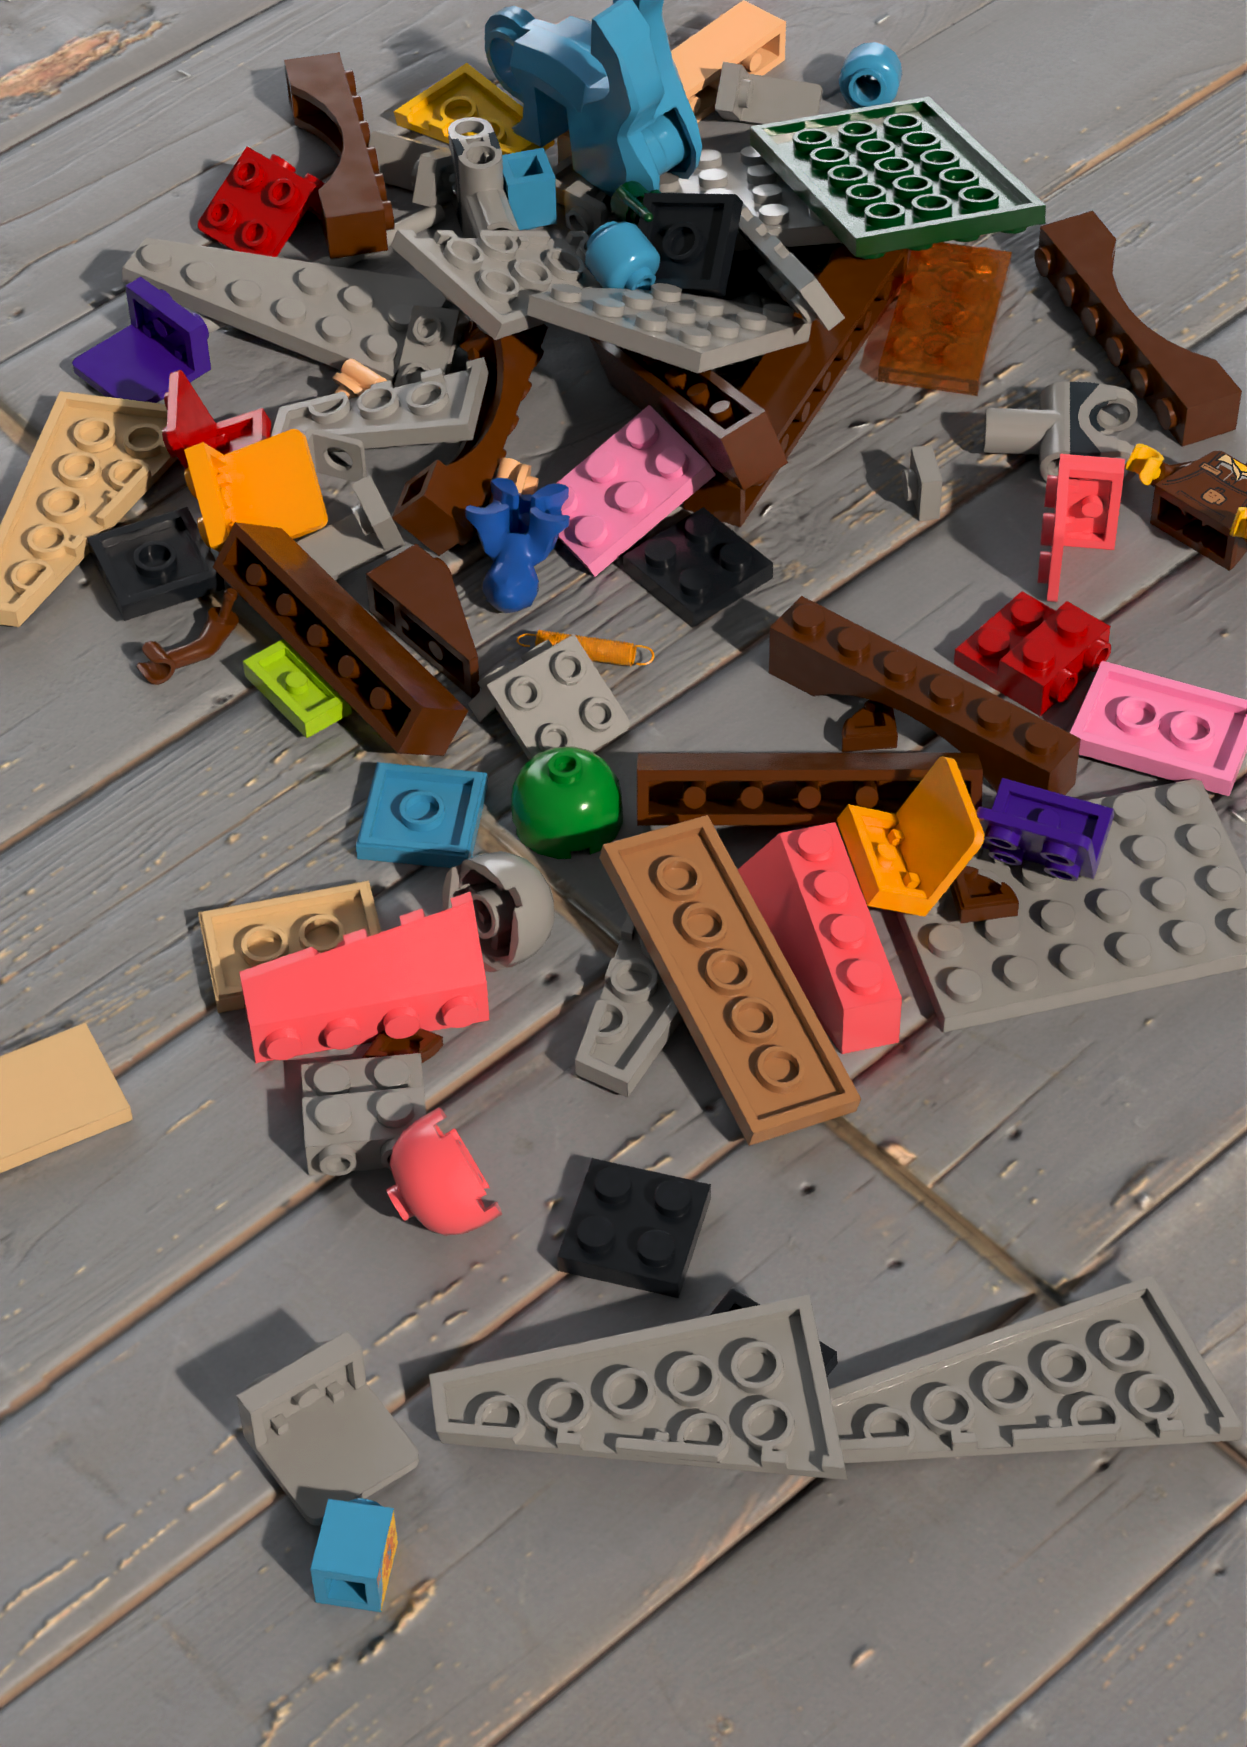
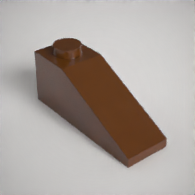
(421, 606)

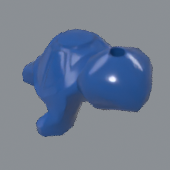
(517, 536)

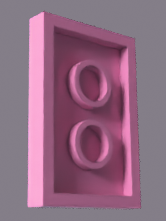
(628, 489)
(1163, 727)

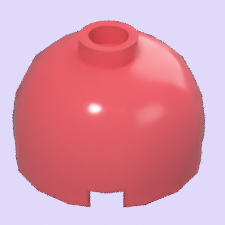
(438, 1179)

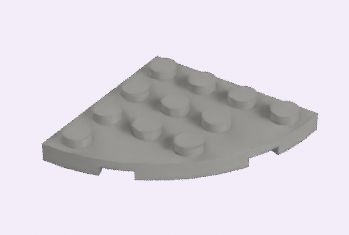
(671, 325)

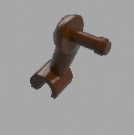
(217, 628)

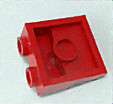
(1035, 651)

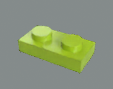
(295, 688)

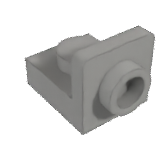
(586, 207)

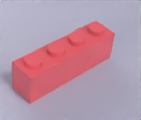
(827, 935)
(393, 981)

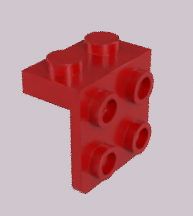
(260, 204)
(192, 423)

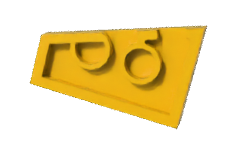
(461, 96)

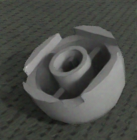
(509, 904)

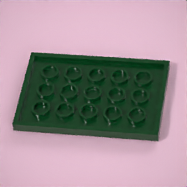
(896, 177)

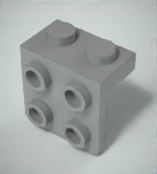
(552, 700)
(324, 1429)

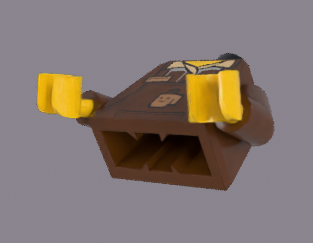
(1198, 501)

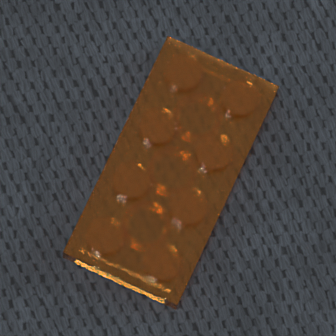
(945, 318)

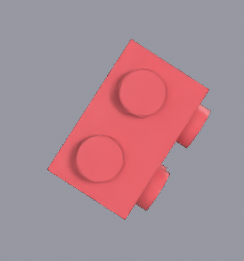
(1085, 511)

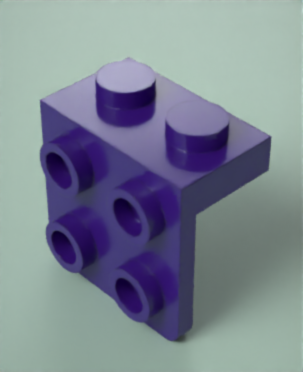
(142, 355)
(1046, 830)

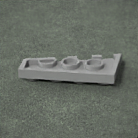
(787, 274)
(383, 416)
(628, 1020)

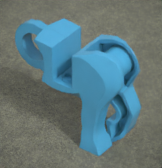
(603, 83)

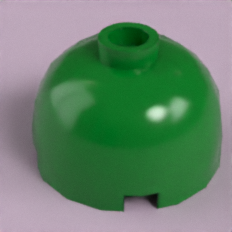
(566, 802)

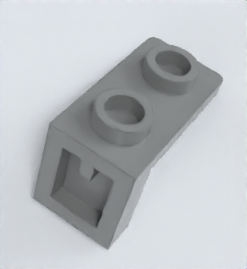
(764, 98)
(415, 167)
(430, 342)
(356, 538)

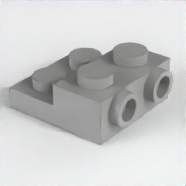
(359, 1111)

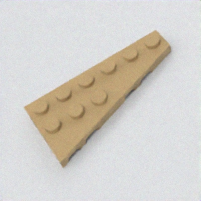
(78, 483)

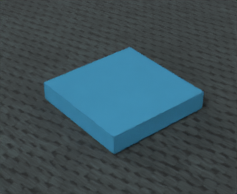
(422, 815)

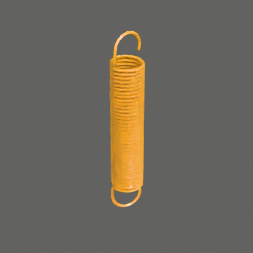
(596, 649)

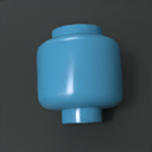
(870, 75)
(622, 257)

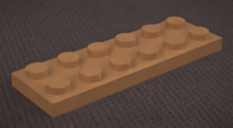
(729, 980)

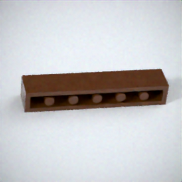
(703, 409)
(340, 640)
(783, 785)

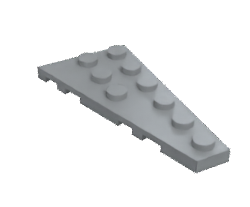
(497, 271)
(290, 302)
(1060, 1381)
(694, 1392)

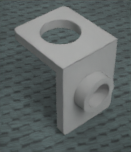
(321, 440)

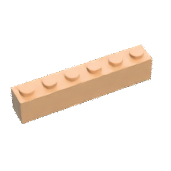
(740, 37)

